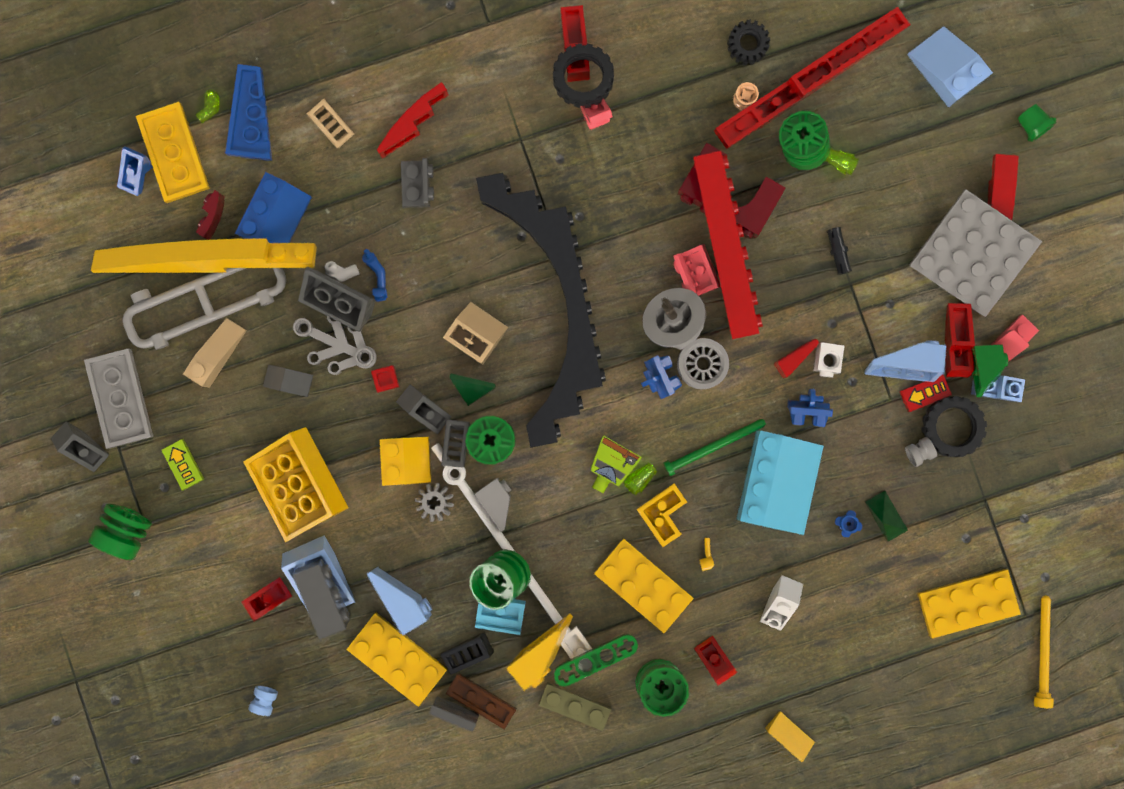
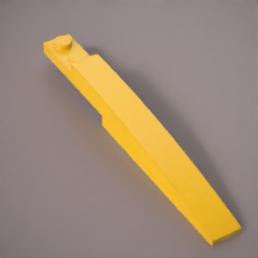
(203, 256)

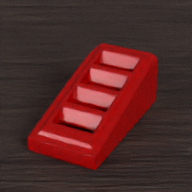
(791, 361)

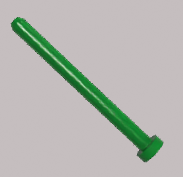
(705, 450)

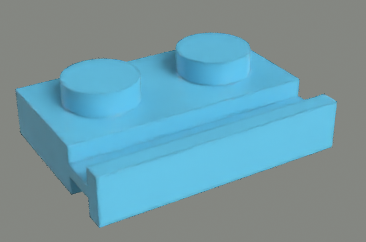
(502, 620)

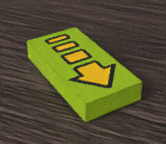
(182, 464)

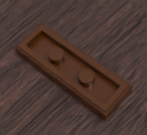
(481, 701)

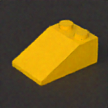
(534, 660)

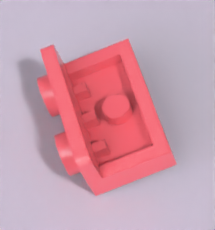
(696, 270)

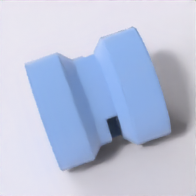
(263, 700)

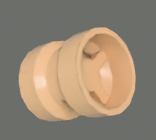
(749, 92)

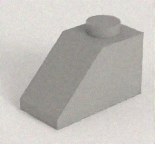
(496, 501)

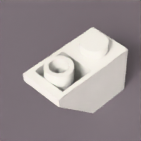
(782, 602)

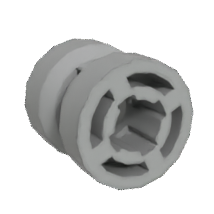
(921, 451)

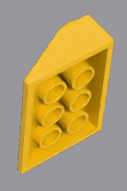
(295, 484)

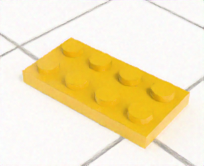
(172, 152)
(643, 585)
(969, 603)
(397, 659)

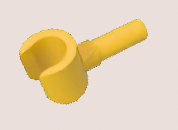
(707, 563)

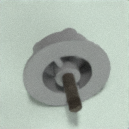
(674, 318)

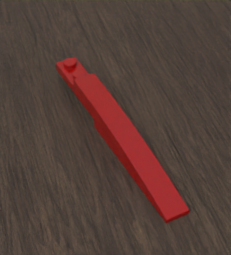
(811, 78)

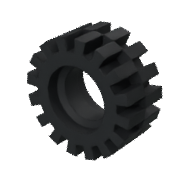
(748, 29)

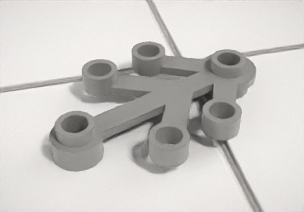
(338, 344)

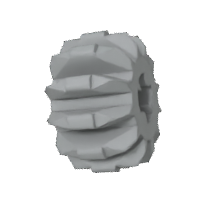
(439, 508)

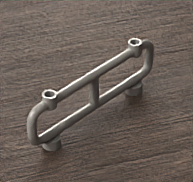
(143, 300)

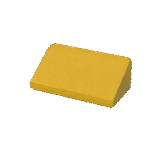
(790, 736)

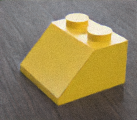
(405, 461)

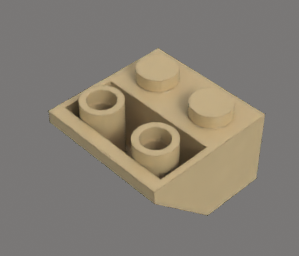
(475, 333)

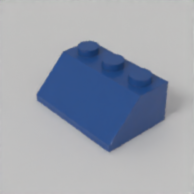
(273, 211)

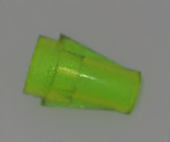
(842, 161)
(639, 479)

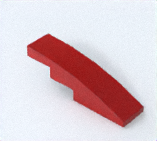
(405, 128)
(1003, 184)

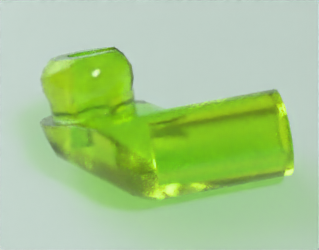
(211, 108)

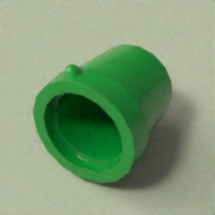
(1036, 122)

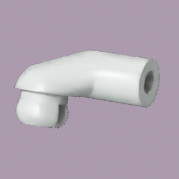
(339, 273)

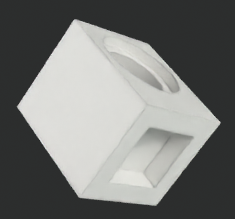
(835, 352)

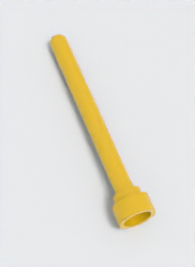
(1043, 697)

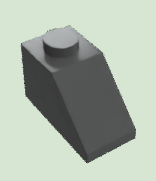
(423, 409)
(79, 446)

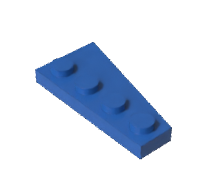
(248, 120)

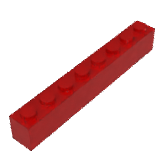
(726, 244)

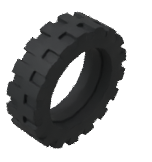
(583, 52)
(977, 423)

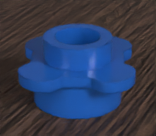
(842, 521)

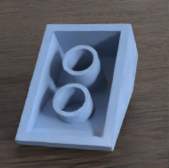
(949, 65)
(916, 363)
(312, 552)
(402, 602)

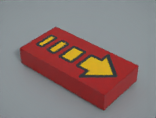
(925, 393)

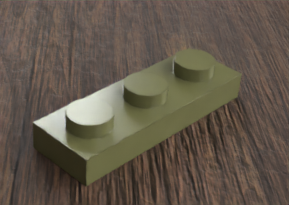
(575, 706)

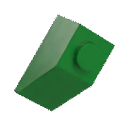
(988, 366)

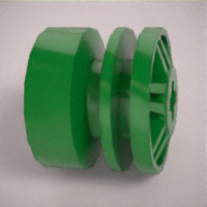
(806, 152)
(503, 445)
(118, 535)
(500, 579)
(669, 697)

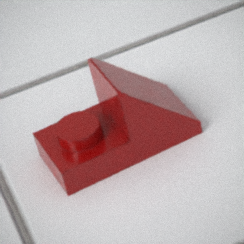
(266, 599)
(715, 660)

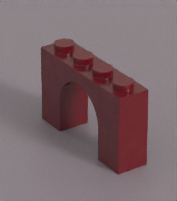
(751, 216)

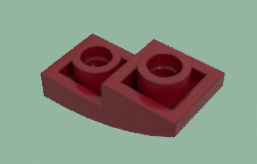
(214, 206)

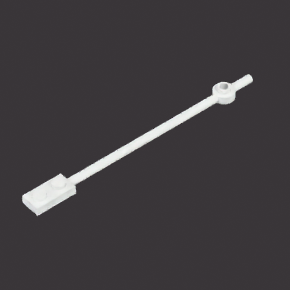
(574, 641)

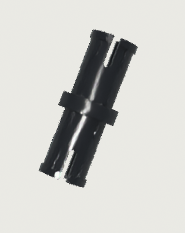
(839, 251)

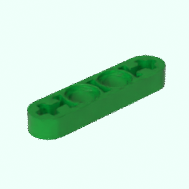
(594, 656)

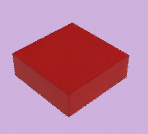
(385, 378)

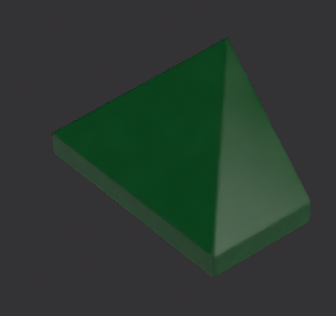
(470, 388)
(886, 516)

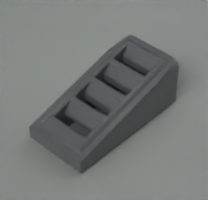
(457, 425)

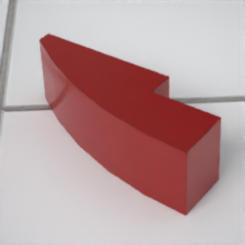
(573, 33)
(959, 340)

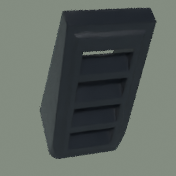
(484, 645)

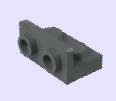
(416, 183)

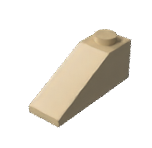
(214, 353)

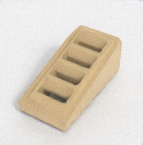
(330, 112)

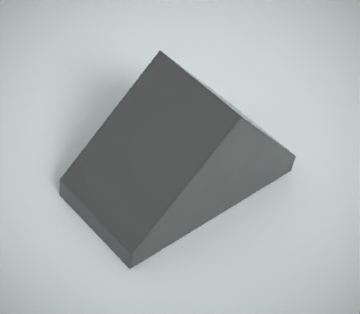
(288, 380)

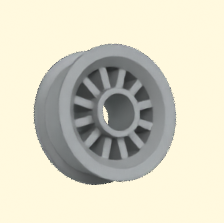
(720, 373)

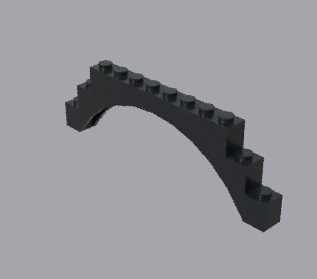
(554, 236)

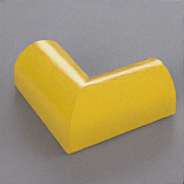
(657, 512)

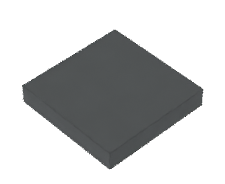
(454, 714)

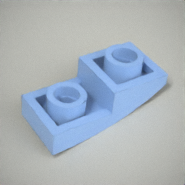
(1005, 389)

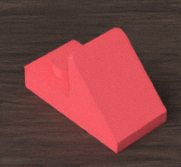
(597, 114)
(1016, 337)

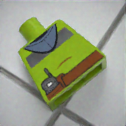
(612, 464)

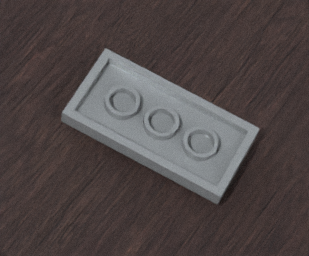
(118, 398)

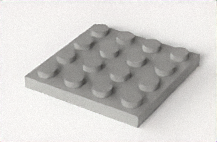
(975, 253)

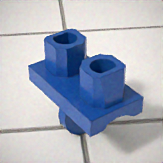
(657, 376)
(809, 405)

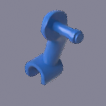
(372, 262)

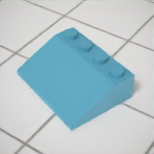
(779, 482)

